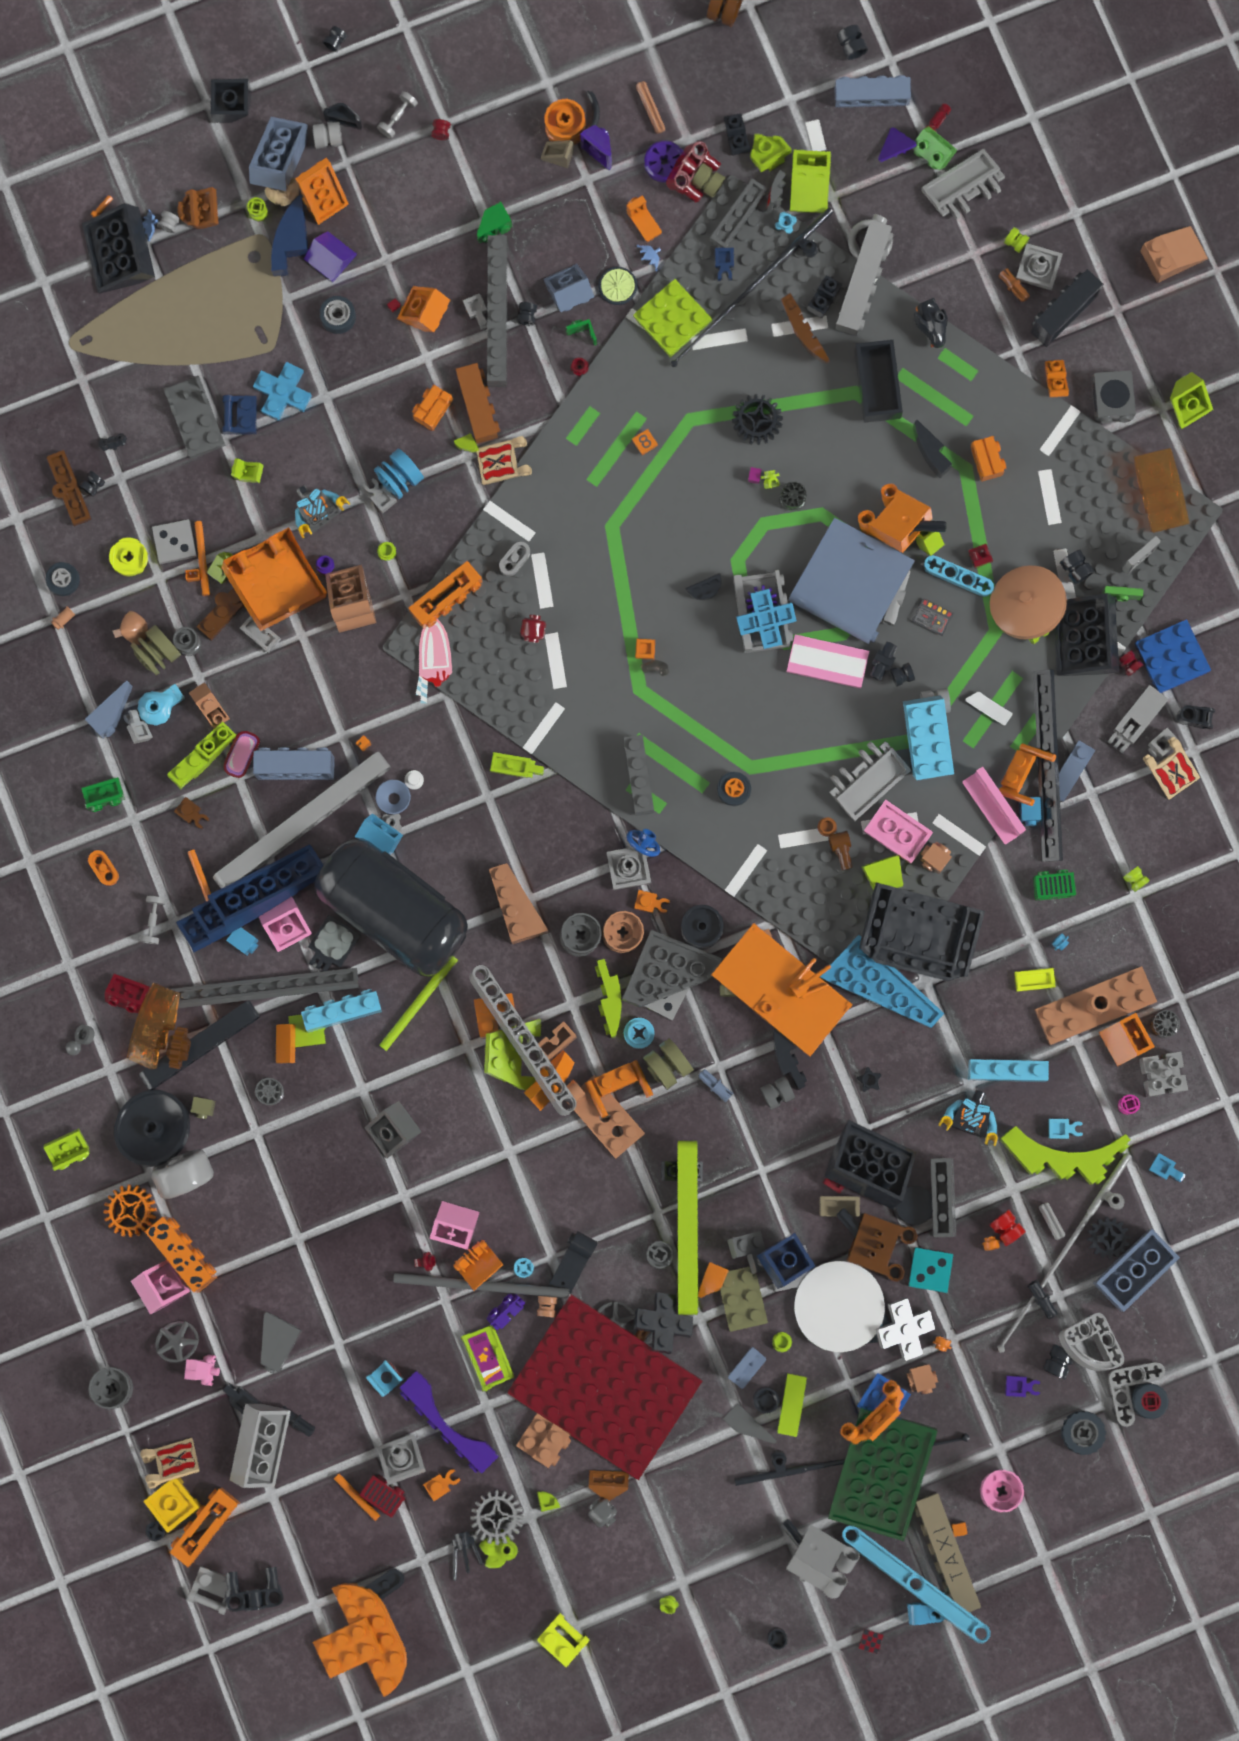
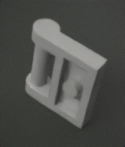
(213, 1583)

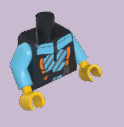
(972, 1117)

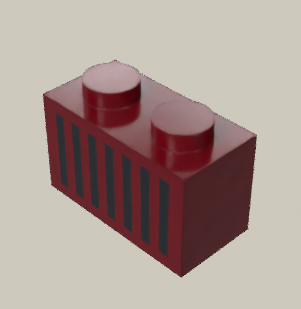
(382, 1495)

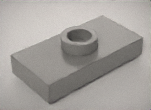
(265, 639)

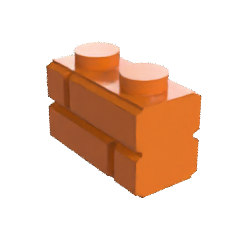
(432, 407)
(987, 458)

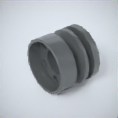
(584, 924)
(101, 1395)

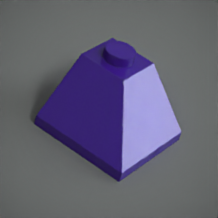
(597, 144)

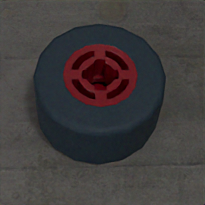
(1149, 1400)

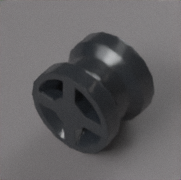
(153, 1533)

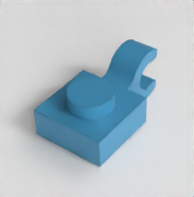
(1164, 1167)

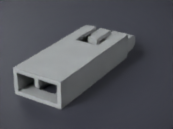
(1141, 712)

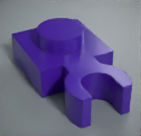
(1017, 1386)

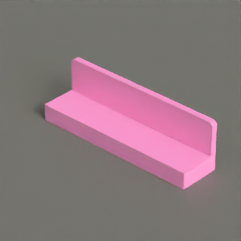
(994, 806)

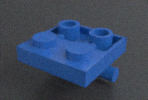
(875, 1396)

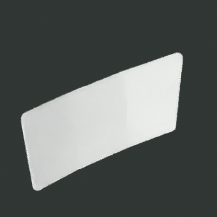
(989, 707)

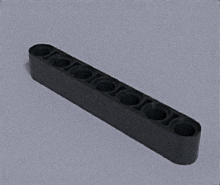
(203, 1043)

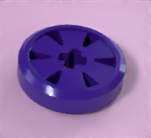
(653, 157)

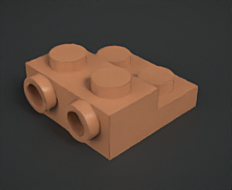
(544, 1441)

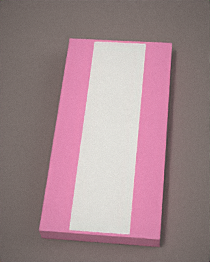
(827, 661)

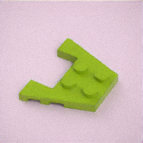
(504, 1061)

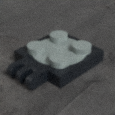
(332, 943)

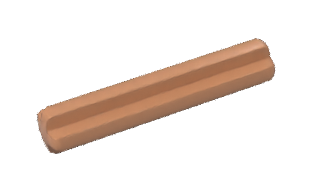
(650, 107)

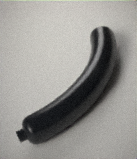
(595, 108)

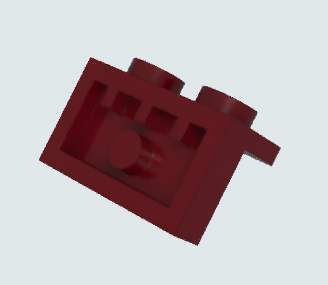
(126, 993)

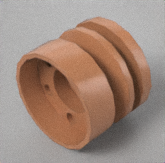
(631, 925)

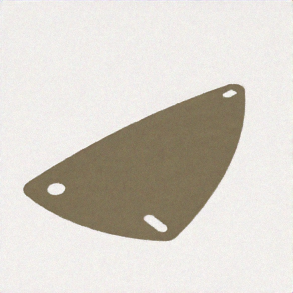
(195, 312)

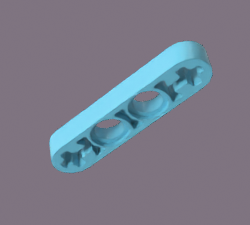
(957, 578)

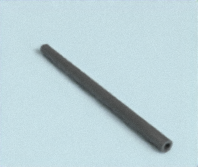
(486, 1286)

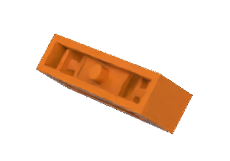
(444, 607)
(183, 1552)

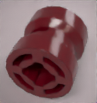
(1127, 659)

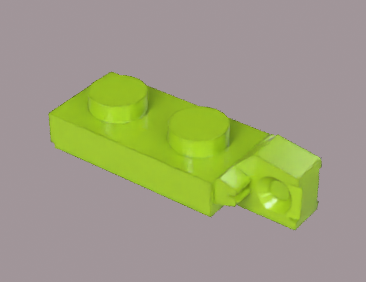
(515, 766)

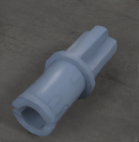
(715, 1085)

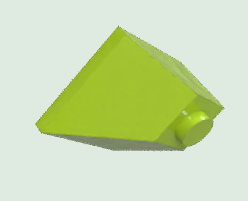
(1190, 399)

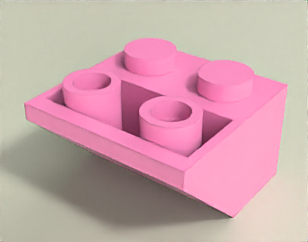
(454, 1225)

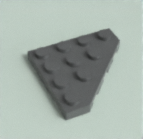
(666, 969)

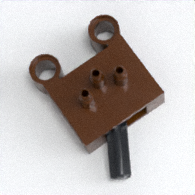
(874, 1242)

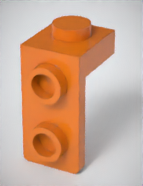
(642, 218)

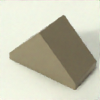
(558, 152)

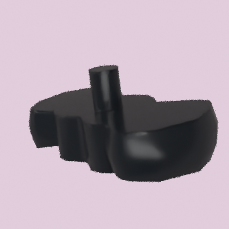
(112, 442)

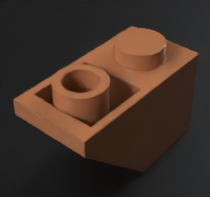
(209, 705)

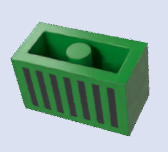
(1054, 886)

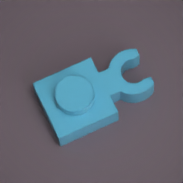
(1060, 1129)

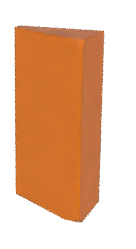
(285, 1043)

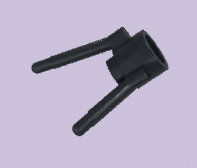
(462, 1542)

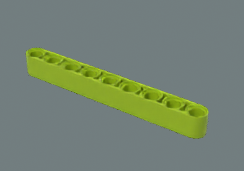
(687, 1228)

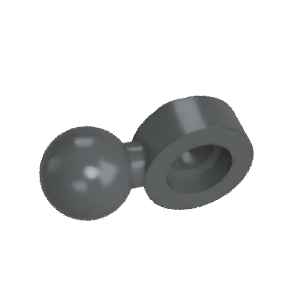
(83, 1035)

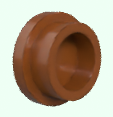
(827, 826)

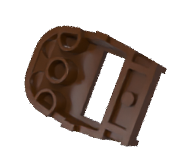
(803, 330)

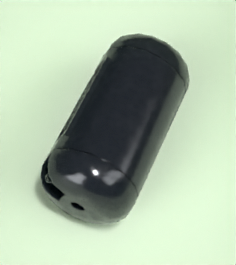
(391, 906)

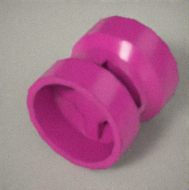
(1125, 1104)

